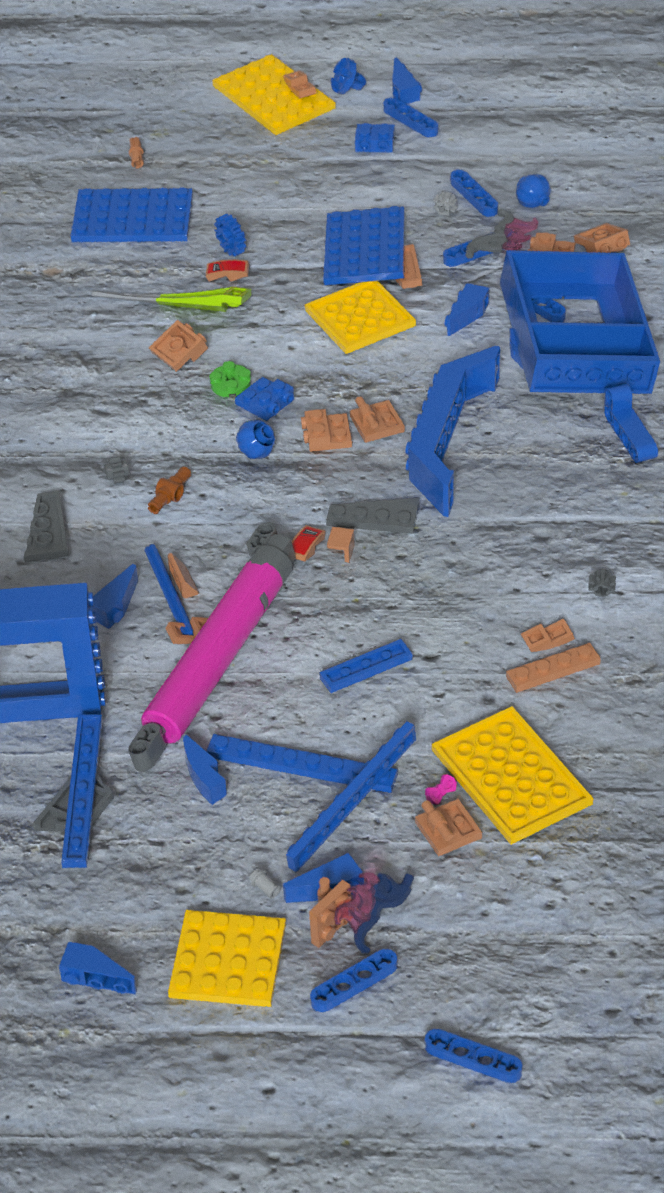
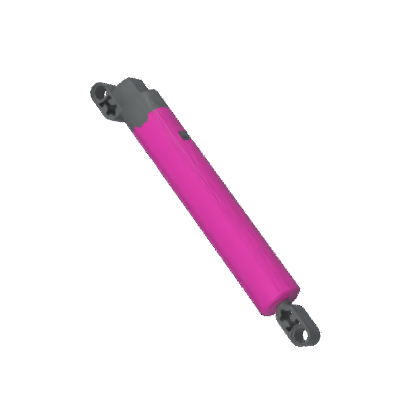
(214, 646)

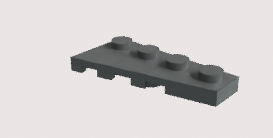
(383, 515)
(47, 529)

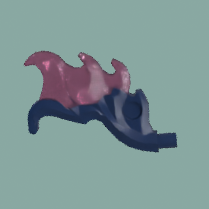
(369, 900)

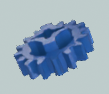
(230, 235)

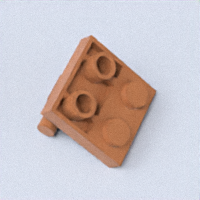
(376, 420)
(447, 826)
(323, 913)

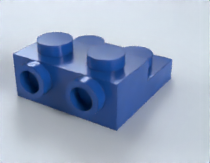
(374, 137)
(265, 397)

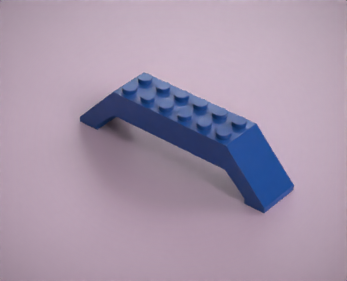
(451, 387)

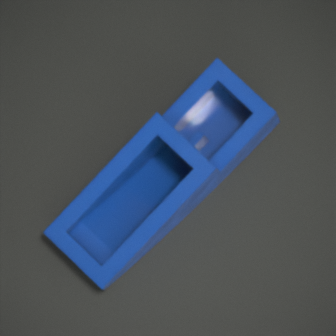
(204, 771)

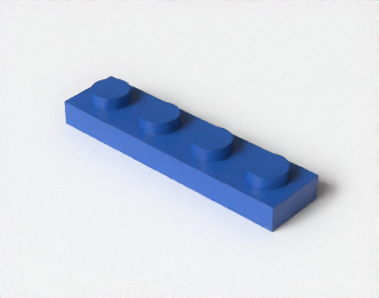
(365, 666)

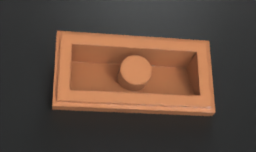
(182, 577)

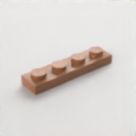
(553, 667)

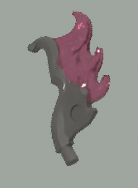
(505, 235)

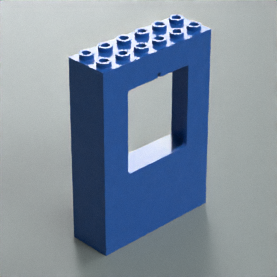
(579, 355)
(51, 616)

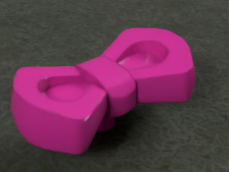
(446, 785)

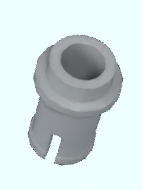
(265, 883)

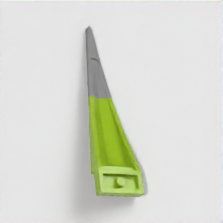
(208, 300)

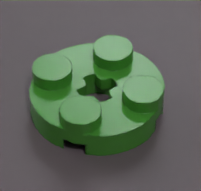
(230, 379)

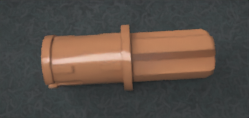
(136, 152)

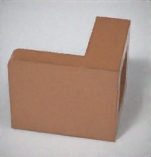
(342, 540)

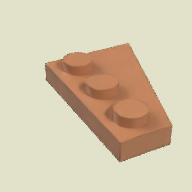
(412, 275)

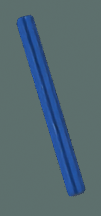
(168, 589)

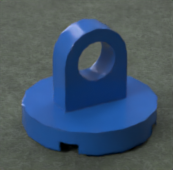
(346, 77)

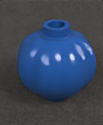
(533, 191)
(255, 439)

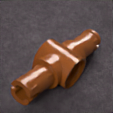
(169, 490)

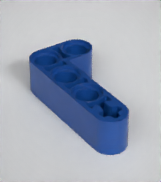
(627, 424)

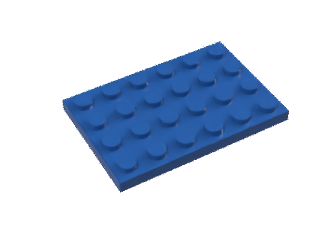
(132, 215)
(364, 245)

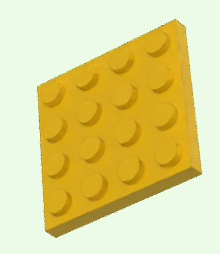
(360, 315)
(227, 958)

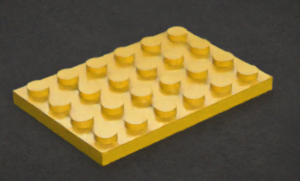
(267, 98)
(512, 775)

